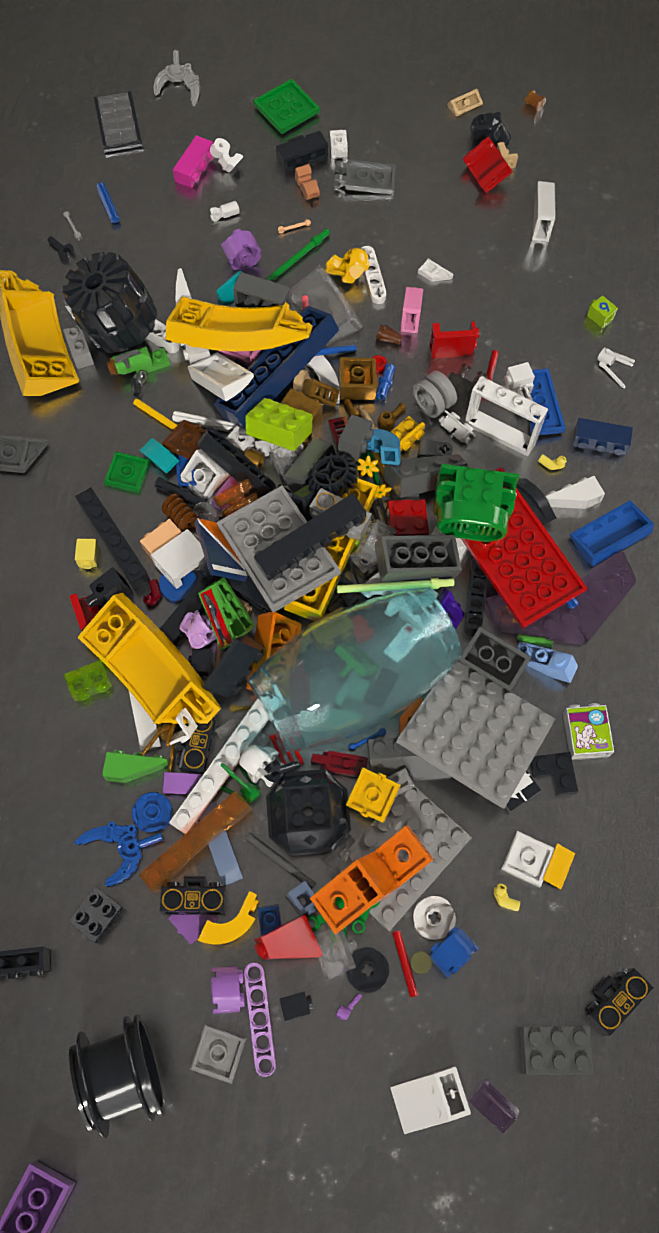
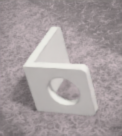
(186, 731)

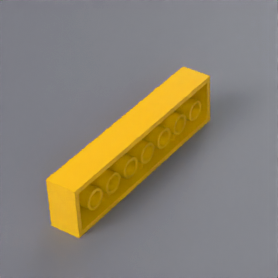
(316, 601)

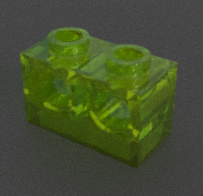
(86, 675)

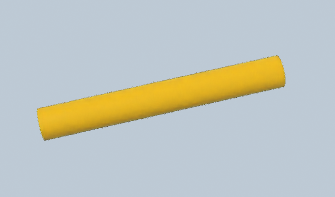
(155, 414)

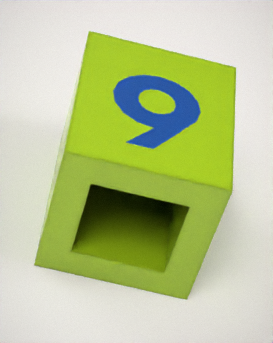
(601, 311)

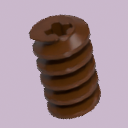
(179, 513)

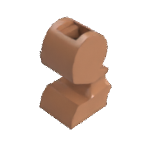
(307, 186)

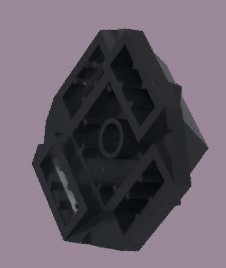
(313, 833)

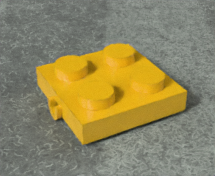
(373, 795)

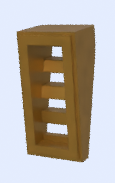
(310, 388)

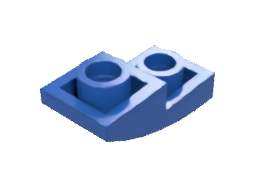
(268, 918)

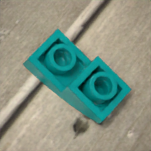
(159, 455)

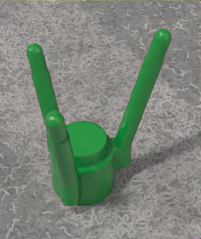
(249, 791)

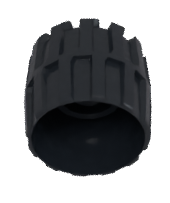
(109, 302)

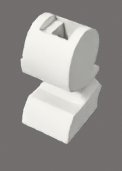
(220, 150)

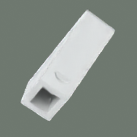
(579, 495)

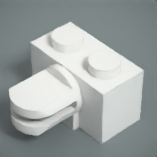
(520, 380)

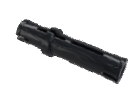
(171, 488)

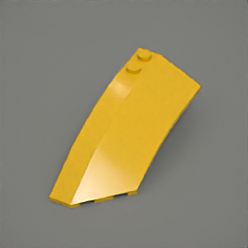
(34, 337)
(148, 663)

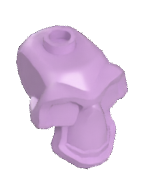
(197, 629)

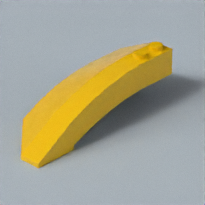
(234, 328)

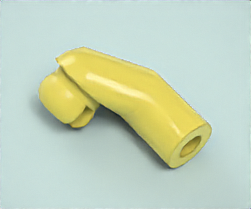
(503, 899)

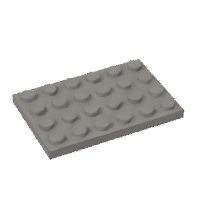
(260, 526)
(434, 829)

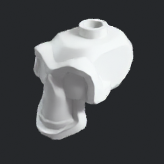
(254, 761)

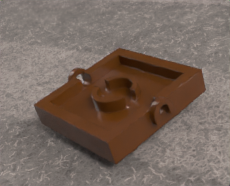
(184, 439)

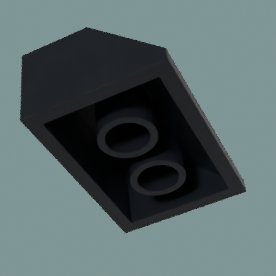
(234, 666)

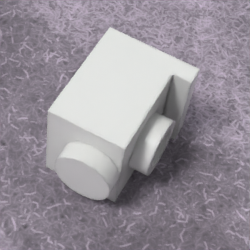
(338, 143)
(235, 439)

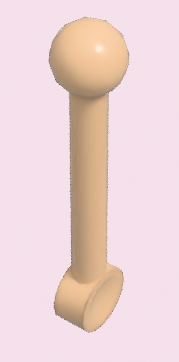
(281, 229)

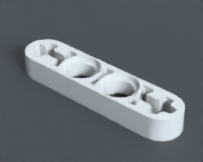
(374, 274)

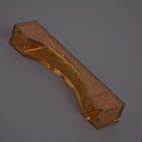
(181, 852)

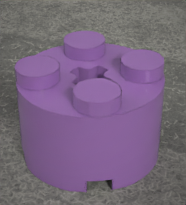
(241, 249)
(226, 990)

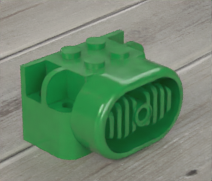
(474, 502)

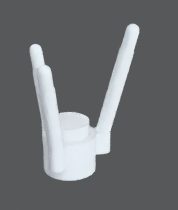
(608, 357)

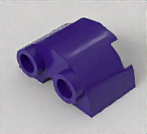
(451, 607)

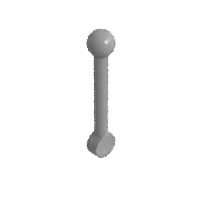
(66, 214)

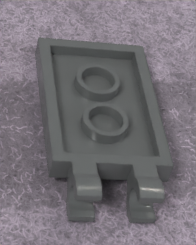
(365, 176)

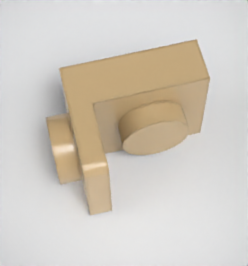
(511, 159)

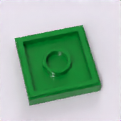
(127, 472)

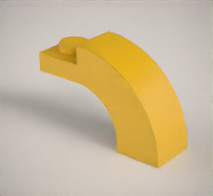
(227, 932)

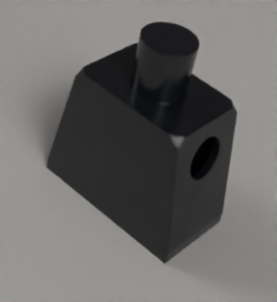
(106, 586)

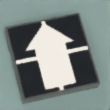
(524, 792)

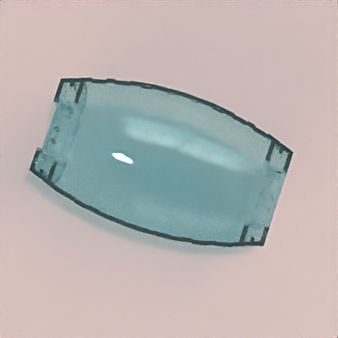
(356, 669)

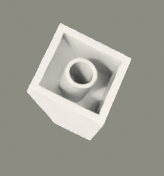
(207, 474)

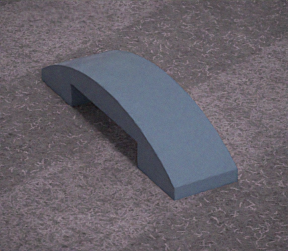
(223, 854)

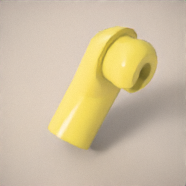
(558, 463)

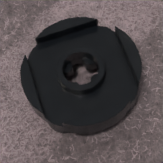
(378, 976)

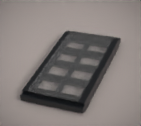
(117, 121)

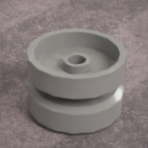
(434, 394)

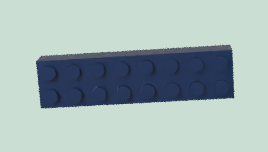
(278, 367)

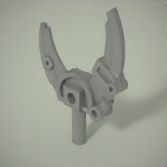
(178, 73)

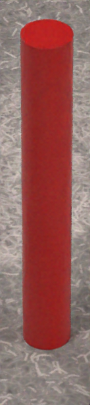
(492, 363)
(405, 963)

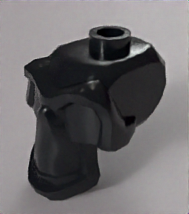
(490, 126)

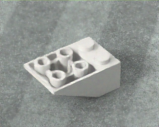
(430, 1100)

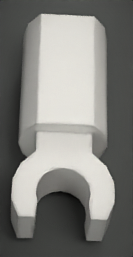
(224, 211)

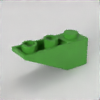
(126, 767)

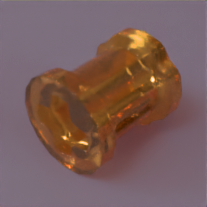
(535, 100)

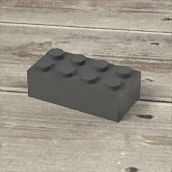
(417, 558)

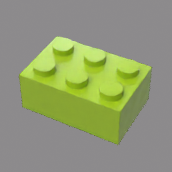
(279, 424)

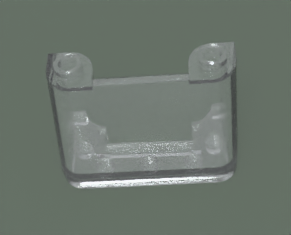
(327, 297)

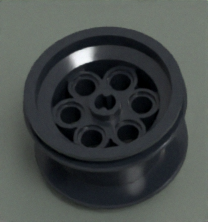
(115, 1076)

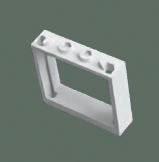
(498, 430)

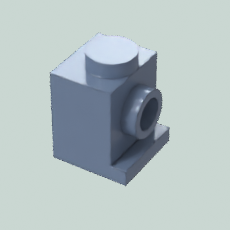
(301, 891)

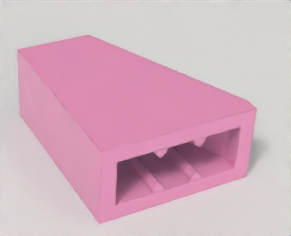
(411, 310)

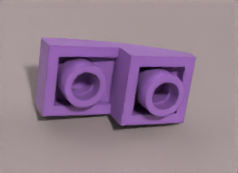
(179, 782)

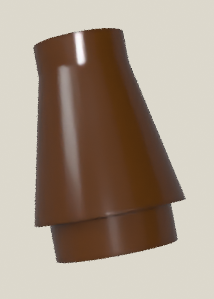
(388, 335)

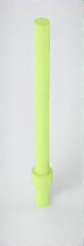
(433, 583)

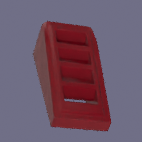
(334, 433)

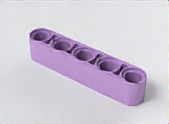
(266, 1028)

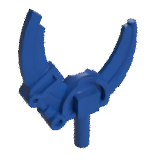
(128, 846)

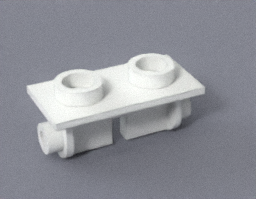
(451, 422)

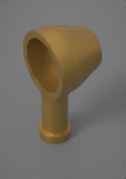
(388, 424)

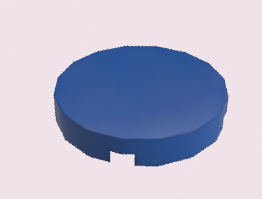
(180, 593)
(152, 812)

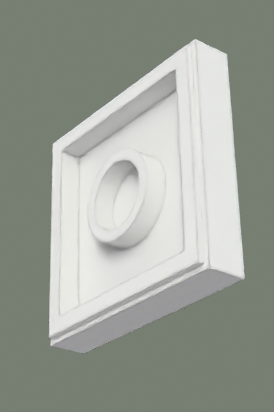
(528, 859)

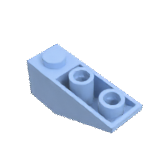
(550, 662)

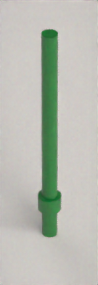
(315, 241)

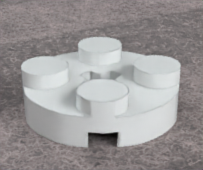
(423, 923)

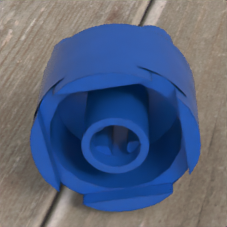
(453, 952)

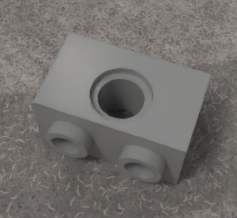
(78, 347)

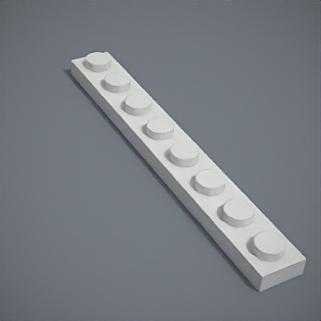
(215, 775)

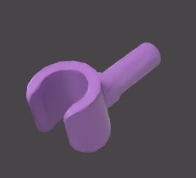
(343, 1012)

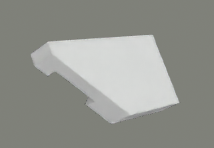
(434, 272)

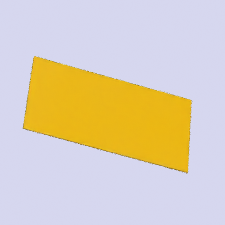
(559, 866)

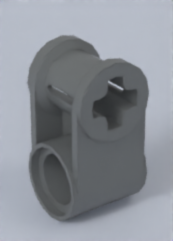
(433, 448)

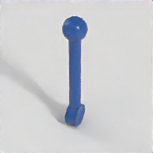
(382, 732)

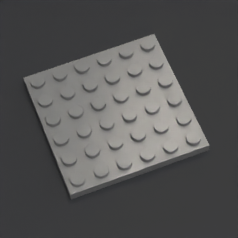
(477, 733)

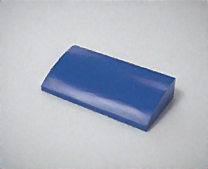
(612, 533)

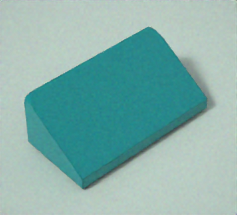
(225, 293)

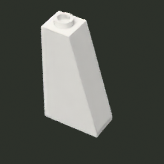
(544, 211)

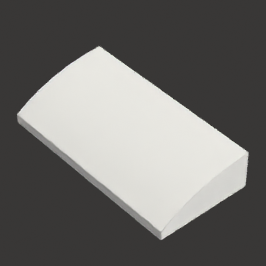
(220, 376)

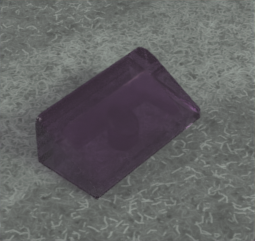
(494, 1106)

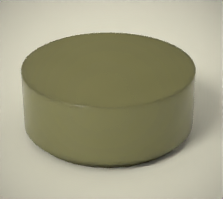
(420, 962)

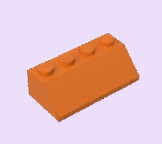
(272, 633)

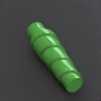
(538, 641)

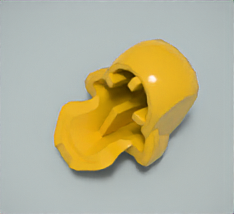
(350, 266)

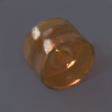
(235, 497)

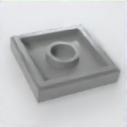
(218, 1054)

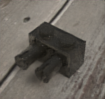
(463, 386)

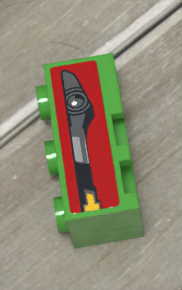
(225, 612)

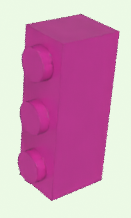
(193, 162)

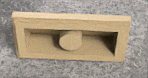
(465, 103)

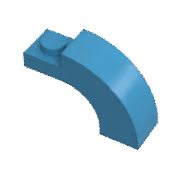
(387, 445)

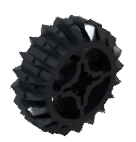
(334, 474)

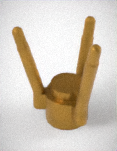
(166, 732)

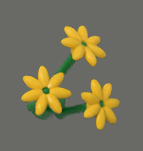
(367, 465)

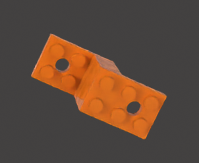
(371, 879)

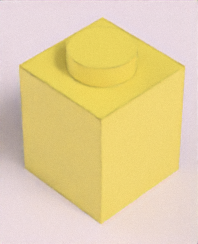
(87, 553)

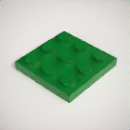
(286, 106)

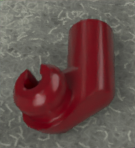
(151, 598)

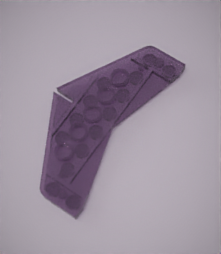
(606, 589)

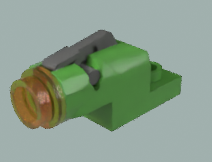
(138, 361)

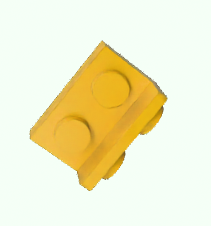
(408, 432)

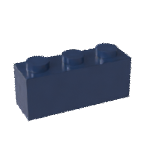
(602, 436)

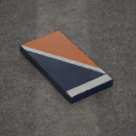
(217, 551)

